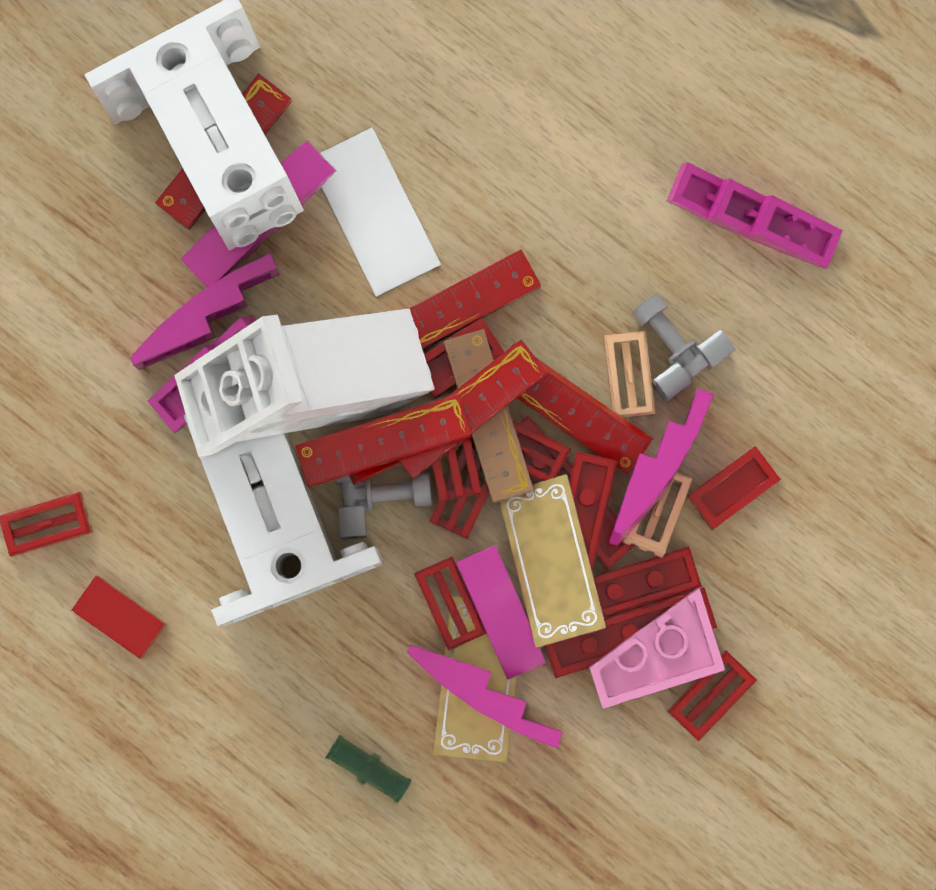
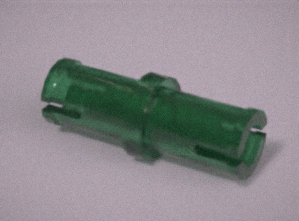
(368, 768)

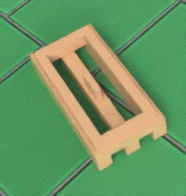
(625, 339)
(645, 542)

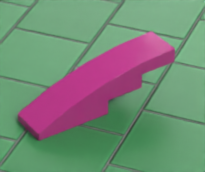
(754, 215)
(210, 256)
(191, 322)
(654, 475)
(470, 685)

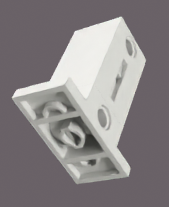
(205, 118)
(302, 377)
(271, 519)

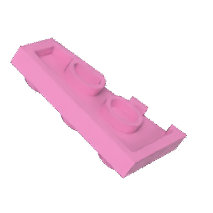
(660, 655)

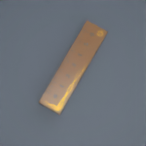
(497, 438)

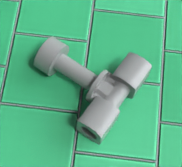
(687, 358)
(361, 496)

